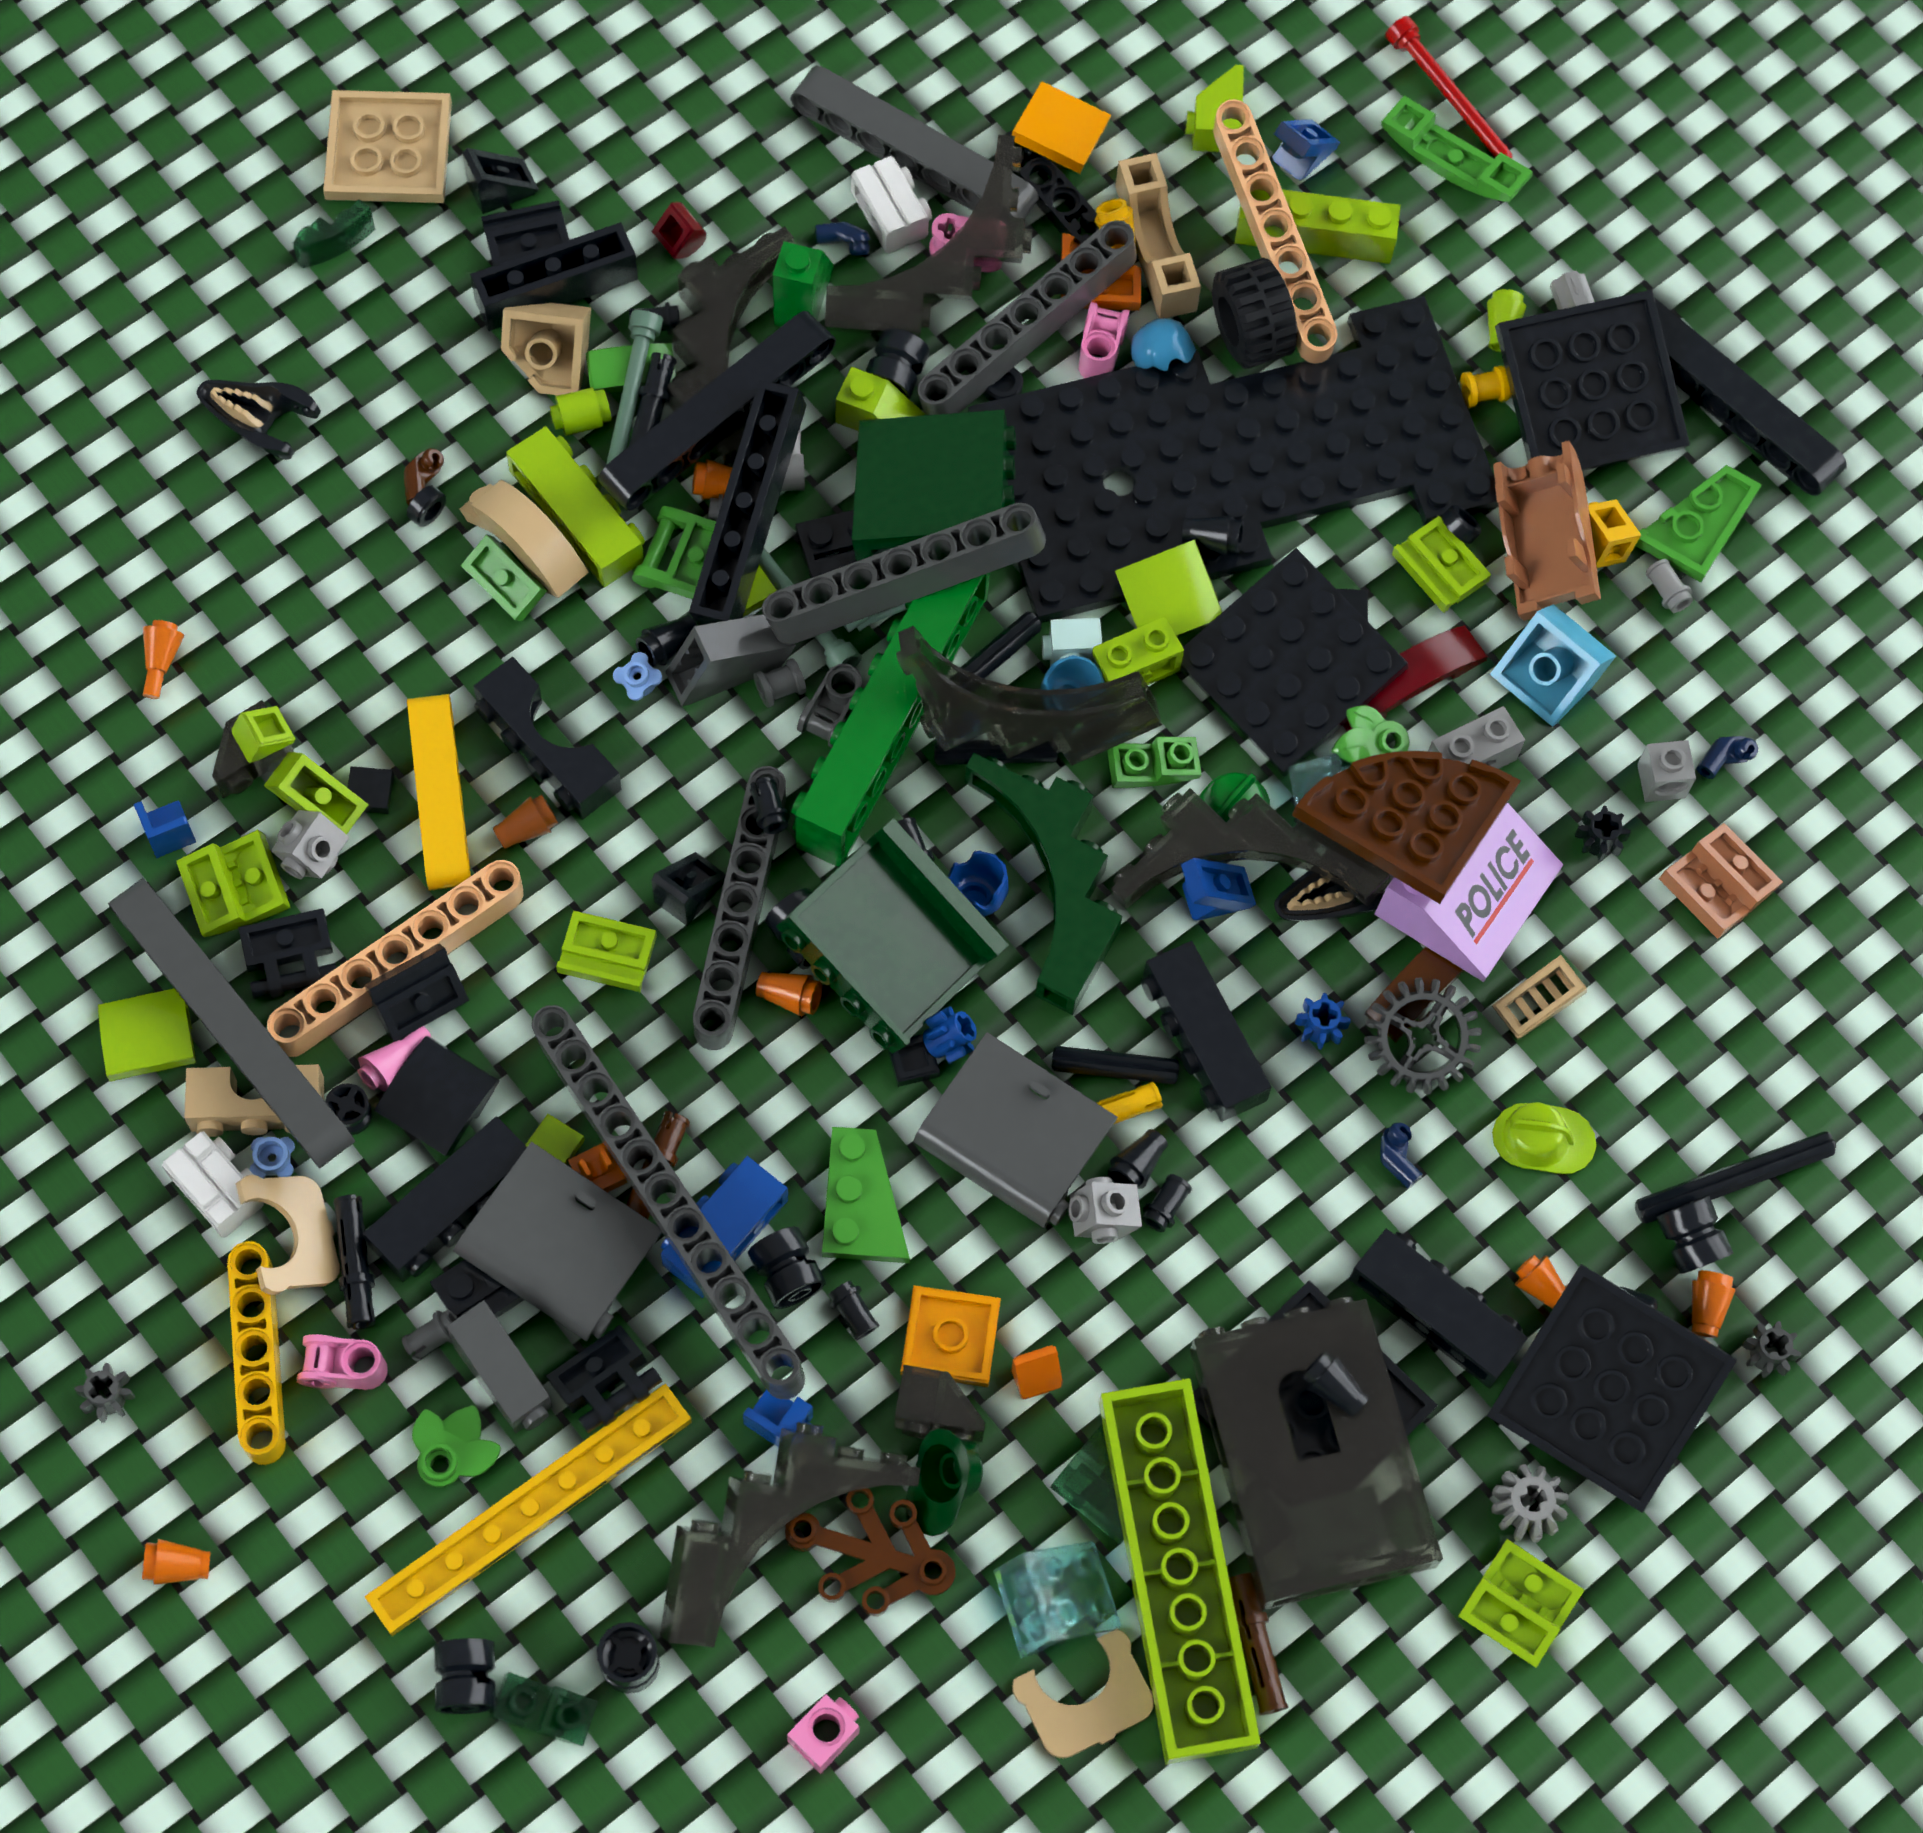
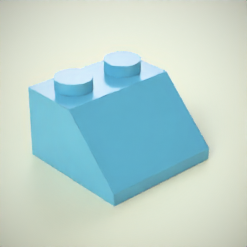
(1552, 664)

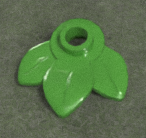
(1369, 735)
(454, 1440)

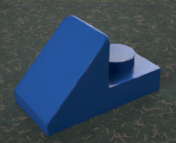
(1303, 146)
(1215, 888)

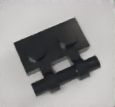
(284, 942)
(598, 1369)

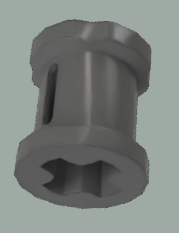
(780, 682)

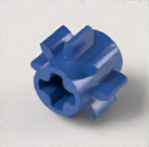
(1331, 1012)
(949, 1034)

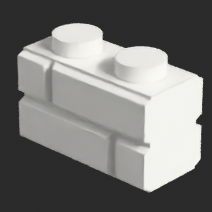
(891, 204)
(209, 1182)

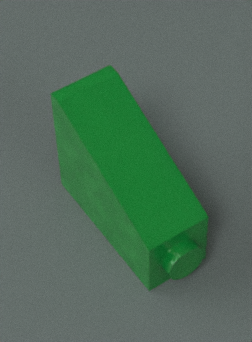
(799, 281)

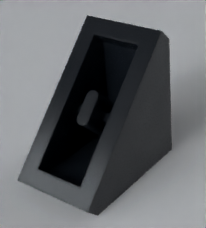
(497, 179)
(686, 886)

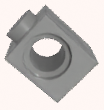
(1666, 771)

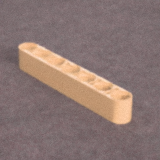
(1277, 213)
(405, 939)

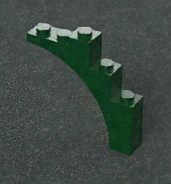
(1073, 870)

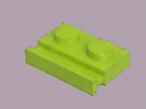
(1441, 564)
(606, 951)

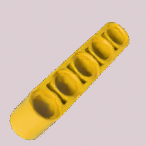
(438, 791)
(260, 1373)

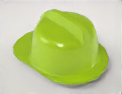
(1544, 1138)

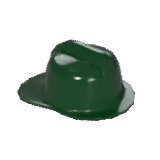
(947, 1476)

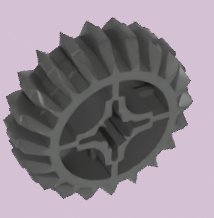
(1455, 1055)

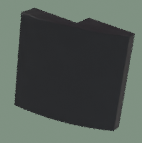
(436, 1095)

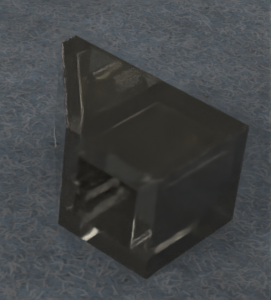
(232, 770)
(935, 1401)

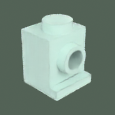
(1071, 638)

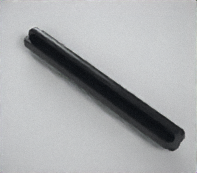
(1737, 1175)

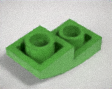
(609, 365)
(1154, 764)

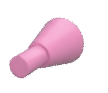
(383, 1064)

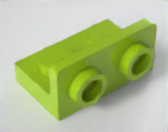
(1147, 649)

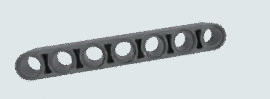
(891, 132)
(1032, 304)
(904, 573)
(736, 925)

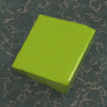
(262, 733)

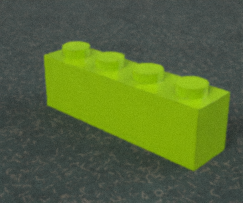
(1334, 225)
(576, 506)

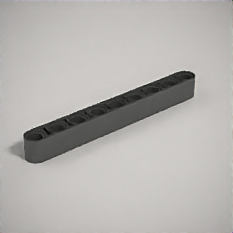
(232, 1023)

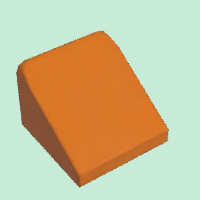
(1037, 1372)

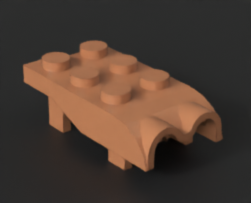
(1547, 532)

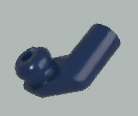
(1727, 751)
(1394, 1154)

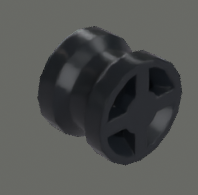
(348, 1099)

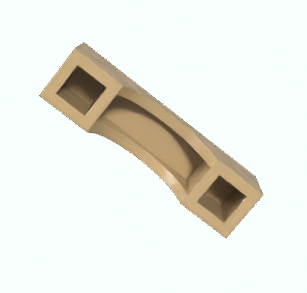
(1164, 264)

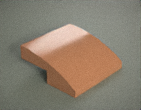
(1720, 880)

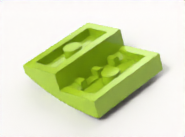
(1171, 587)
(233, 884)
(145, 1034)
(1521, 1602)

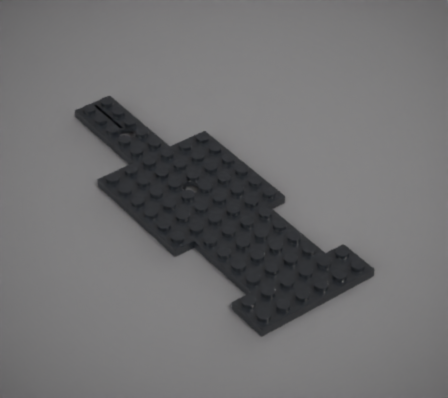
(1240, 447)

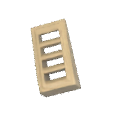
(1568, 978)

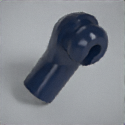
(844, 232)

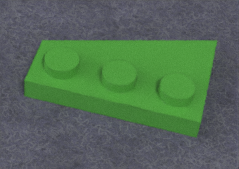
(1701, 524)
(860, 1202)

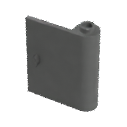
(1011, 1138)
(554, 1248)

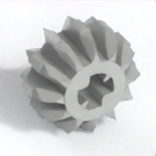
(1548, 1501)

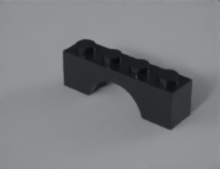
(579, 774)

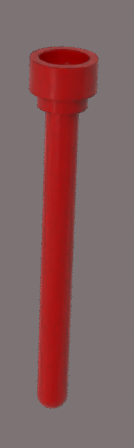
(1404, 36)

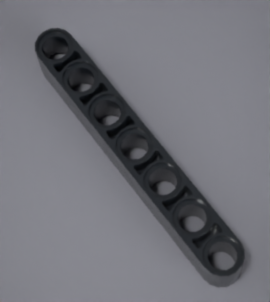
(1749, 408)
(714, 411)

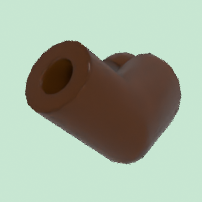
(421, 471)

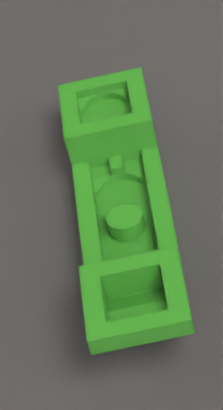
(1452, 157)

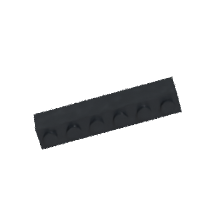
(748, 504)

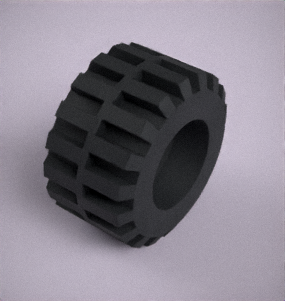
(1254, 313)

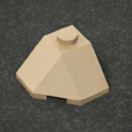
(548, 344)

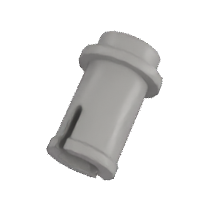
(1674, 593)

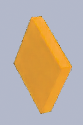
(1060, 127)
(952, 1333)

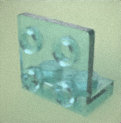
(1056, 1596)

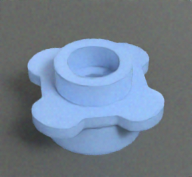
(645, 685)
(263, 1148)

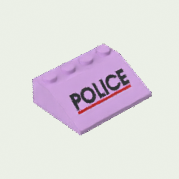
(1485, 901)

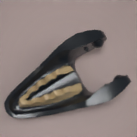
(253, 408)
(1319, 899)

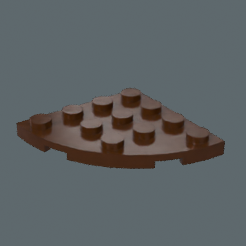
(1410, 814)

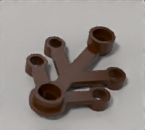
(877, 1554)

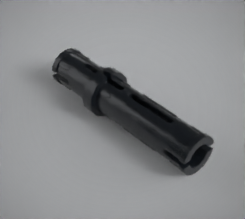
(653, 395)
(356, 1276)

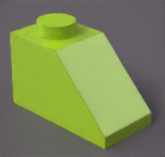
(1201, 120)
(869, 398)
(311, 788)

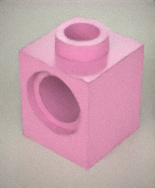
(815, 1751)

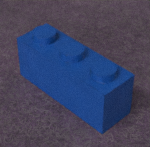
(736, 1212)

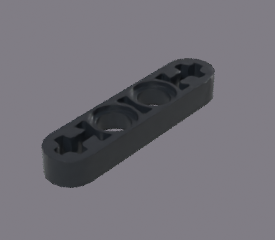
(1058, 188)

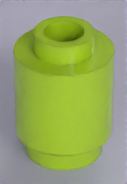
(580, 411)

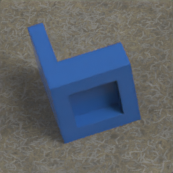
(165, 828)
(773, 1414)

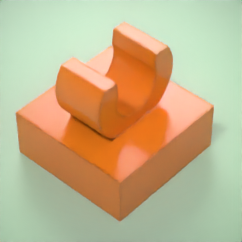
(599, 1168)

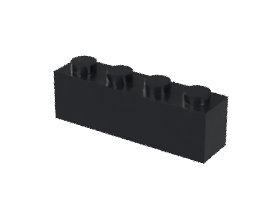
(556, 274)
(1206, 1032)
(444, 1201)
(1438, 1307)

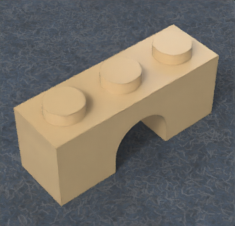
(216, 1107)

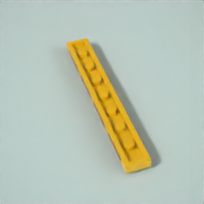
(527, 1510)

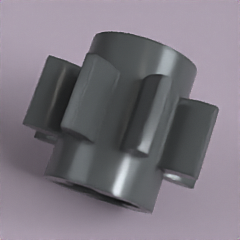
(1770, 1361)
(114, 1383)

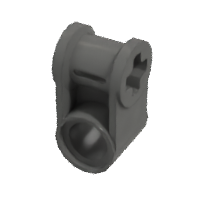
(827, 705)

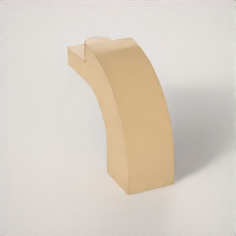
(527, 534)

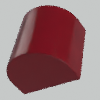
(679, 231)

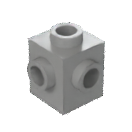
(309, 845)
(1105, 1210)

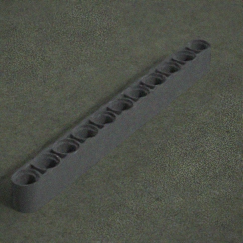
(674, 1215)

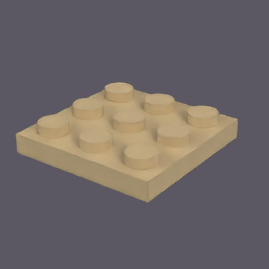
(387, 146)

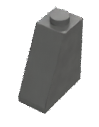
(724, 656)
(500, 1368)

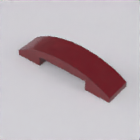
(1428, 664)

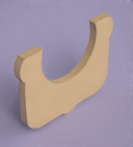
(314, 1252)
(1074, 1728)

